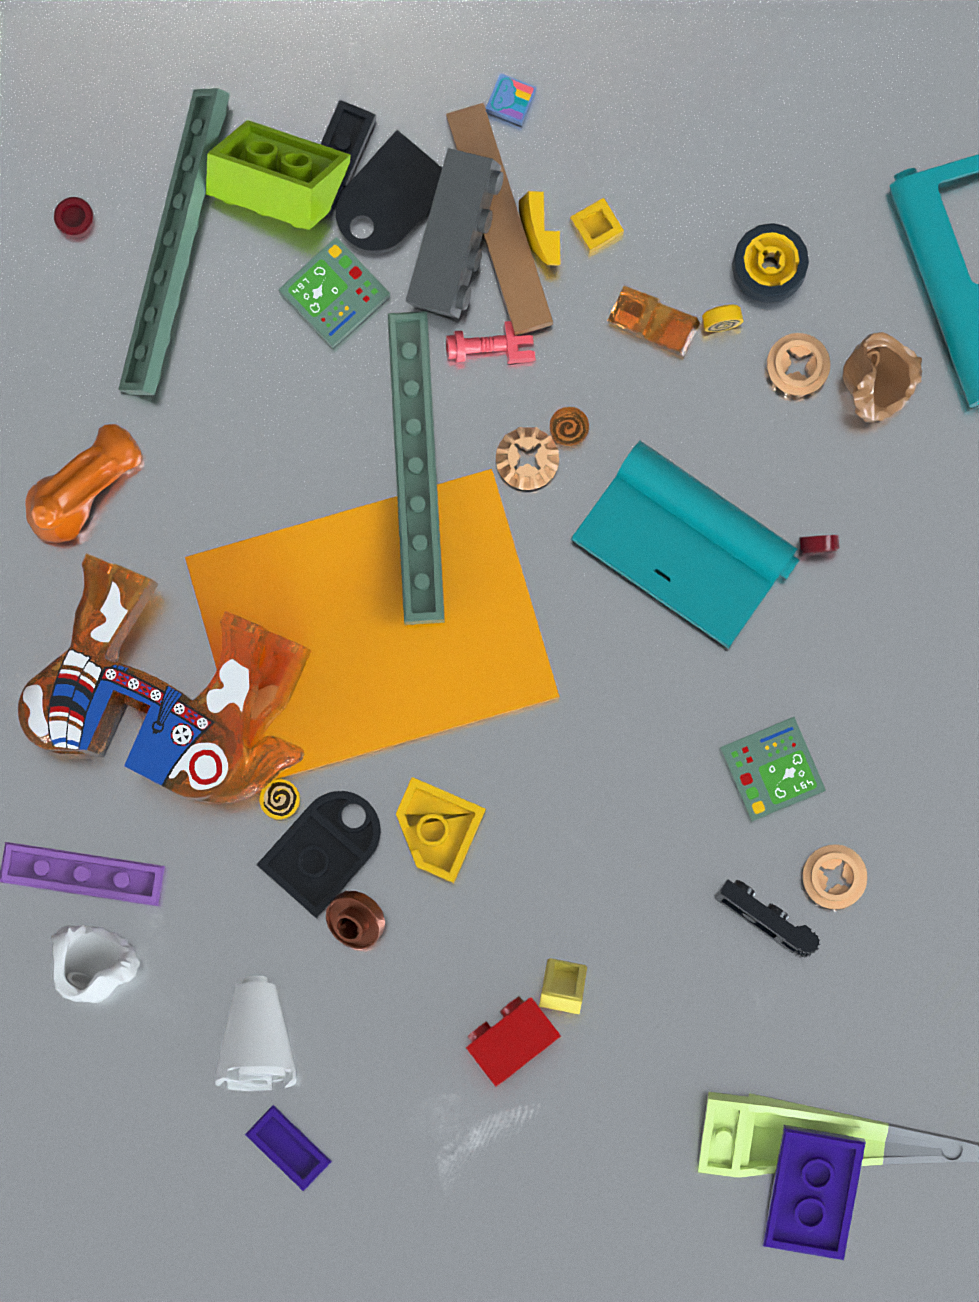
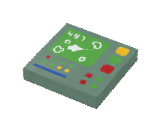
(334, 292)
(772, 769)

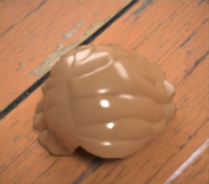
(881, 376)

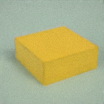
(596, 225)

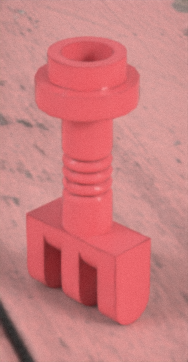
(458, 346)

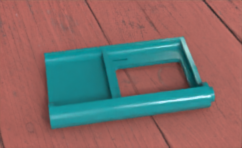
(942, 264)

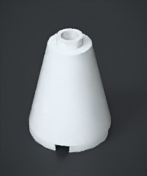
(255, 1040)

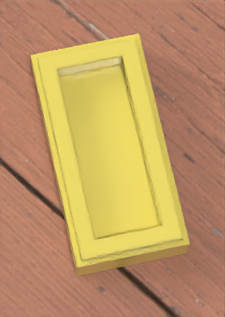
(563, 986)

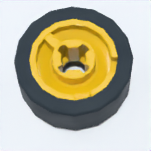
(770, 283)

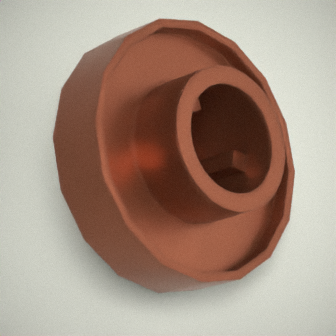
(355, 919)

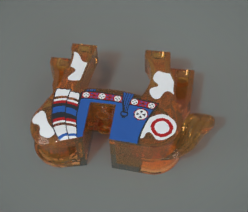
(189, 745)

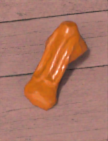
(63, 501)

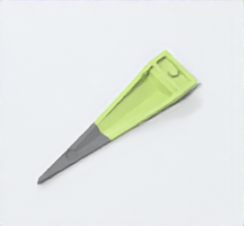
(746, 1132)

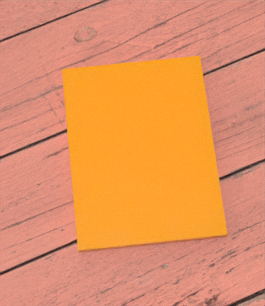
(341, 596)

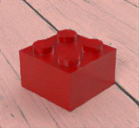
(512, 1040)

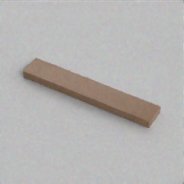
(506, 236)

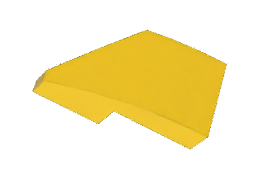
(543, 243)

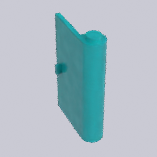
(675, 525)

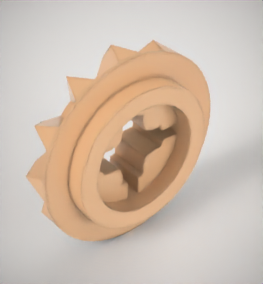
(799, 346)
(527, 476)
(853, 873)

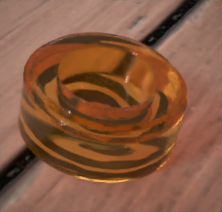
(569, 427)

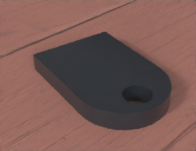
(391, 193)
(321, 852)

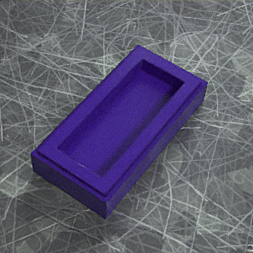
(288, 1147)

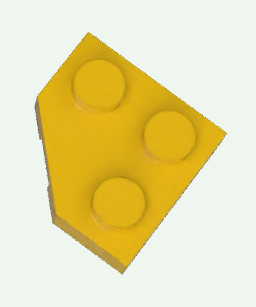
(438, 828)

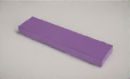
(82, 874)

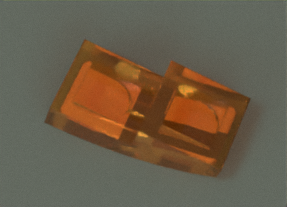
(653, 322)

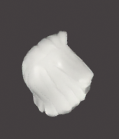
(90, 962)

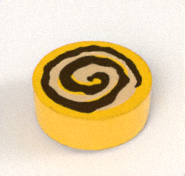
(722, 318)
(279, 799)

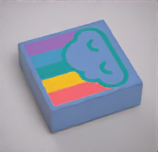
(511, 99)

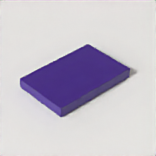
(814, 1192)

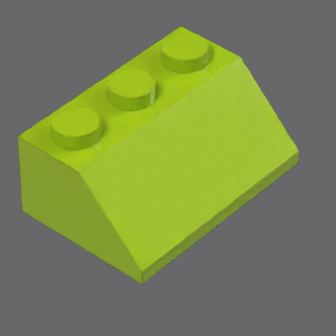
(276, 174)

